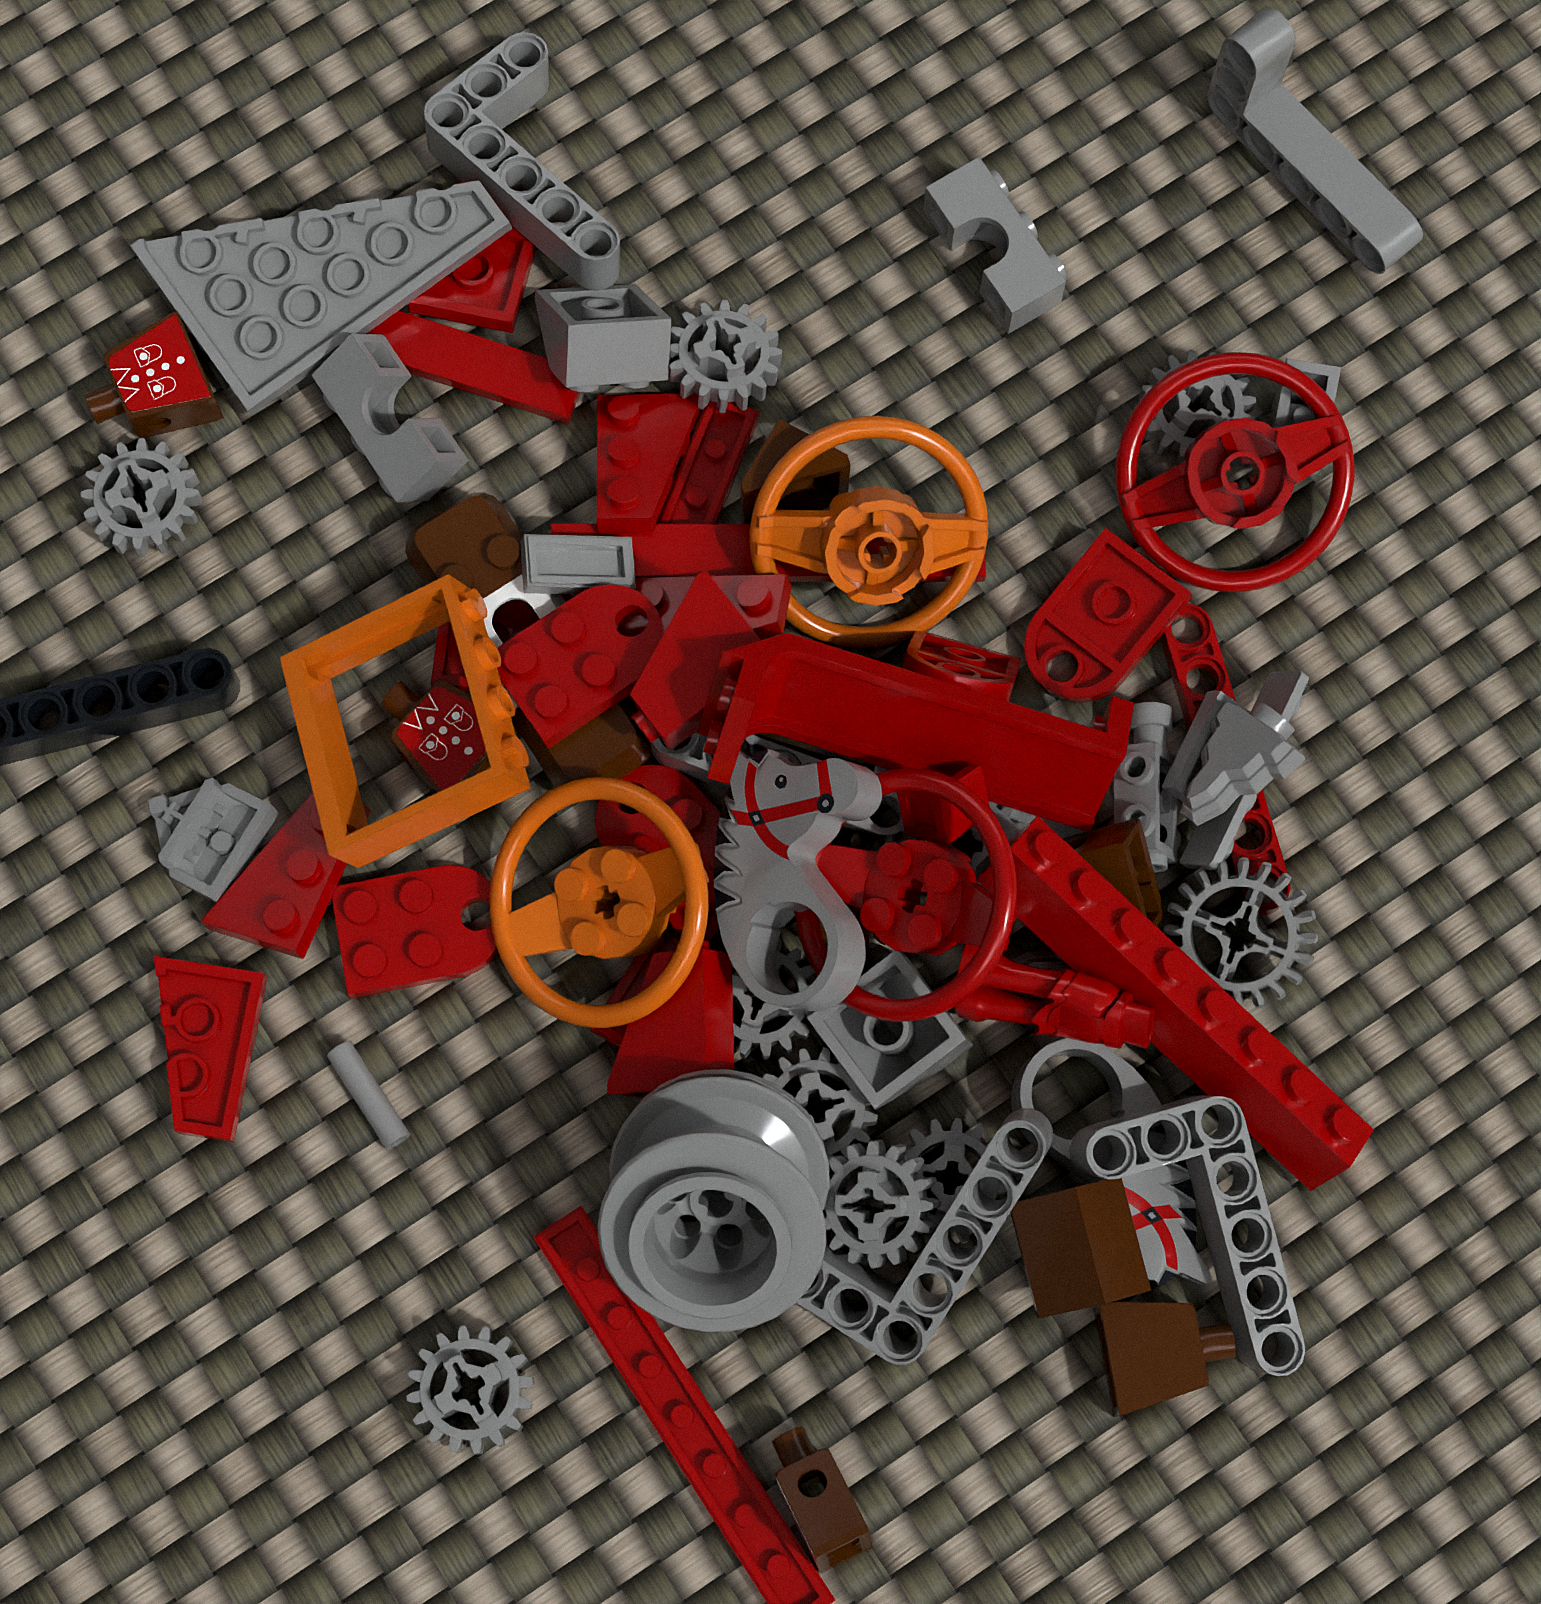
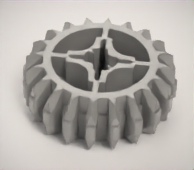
(1258, 887)

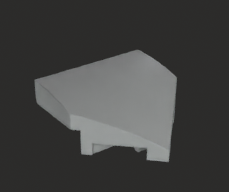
(210, 835)

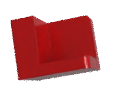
(936, 818)

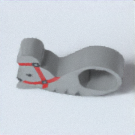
(767, 868)
(1158, 1198)

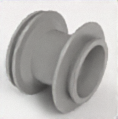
(727, 1155)

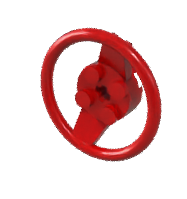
(1200, 484)
(889, 891)

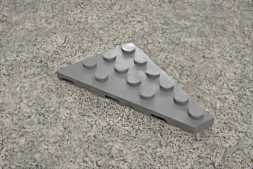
(292, 288)

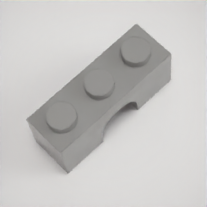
(976, 206)
(361, 387)

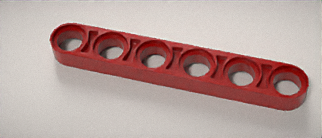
(1208, 656)

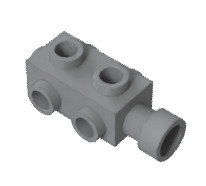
(1138, 783)

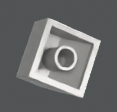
(604, 336)
(890, 1055)

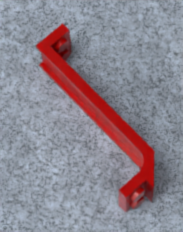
(911, 721)

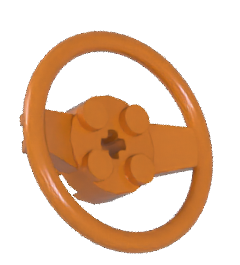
(837, 537)
(583, 909)

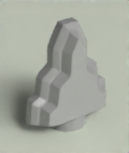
(1239, 759)

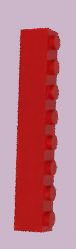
(1194, 1016)

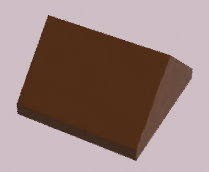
(810, 488)
(1079, 1248)

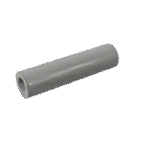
(368, 1095)

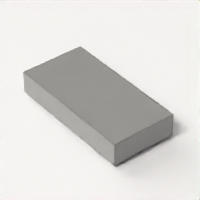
(575, 563)

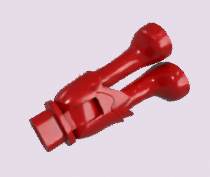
(1072, 1007)

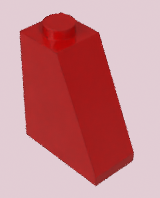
(683, 665)
(682, 1035)

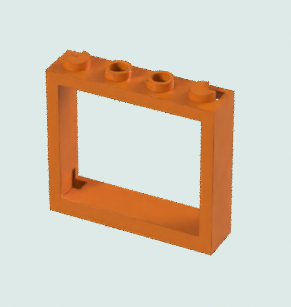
(324, 742)

